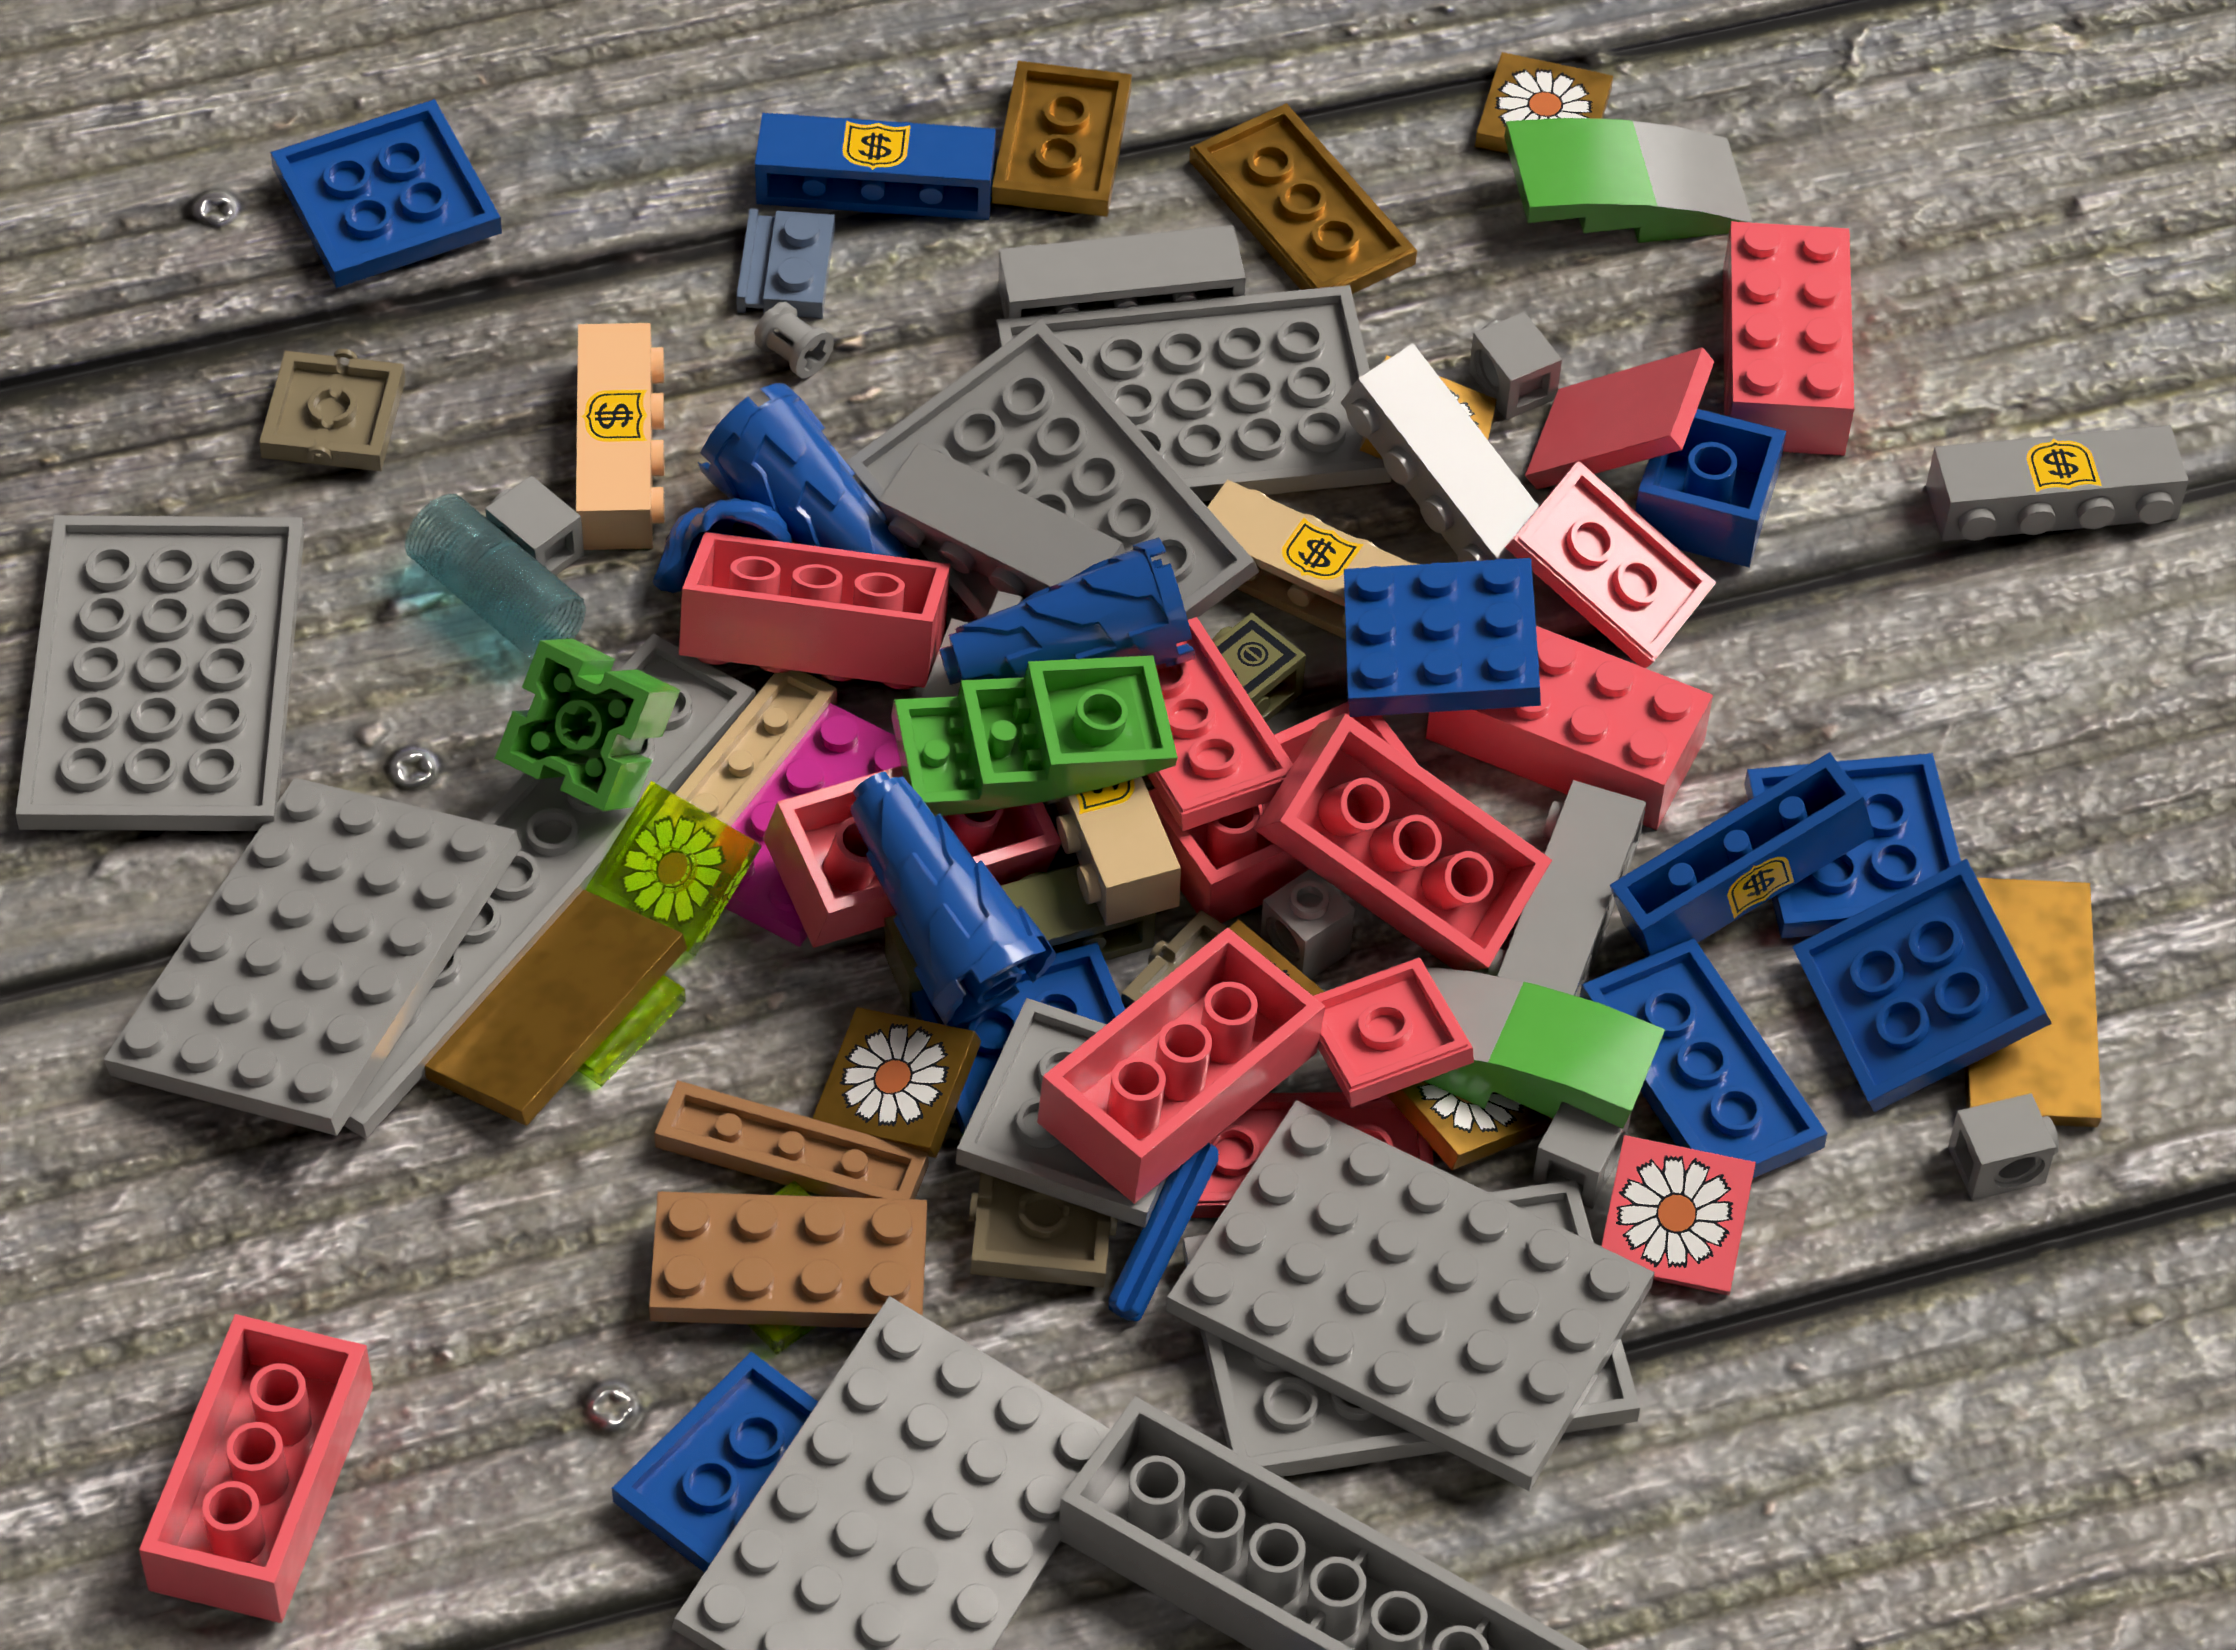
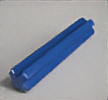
(1161, 1235)

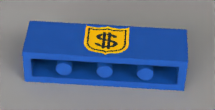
(875, 166)
(1744, 858)

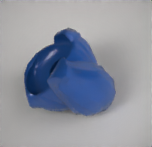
(721, 517)

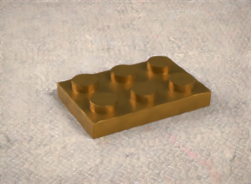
(1062, 138)

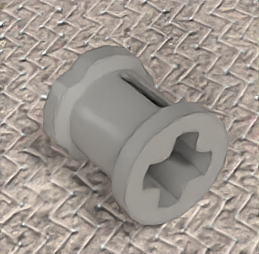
(793, 340)

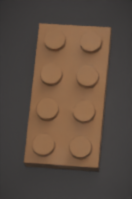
(785, 1258)

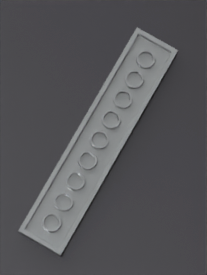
(557, 858)

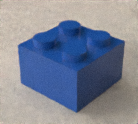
(1715, 488)

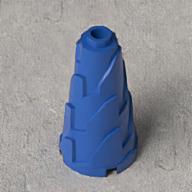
(786, 462)
(1103, 612)
(946, 905)

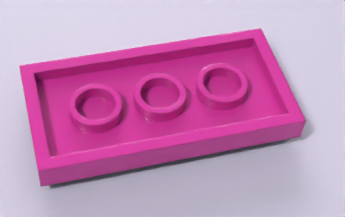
(830, 753)

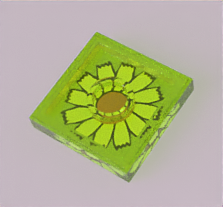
(674, 865)

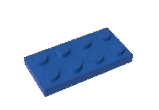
(1712, 1071)

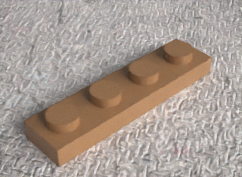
(787, 1146)

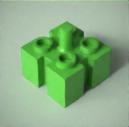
(587, 724)

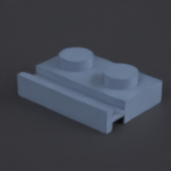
(786, 262)

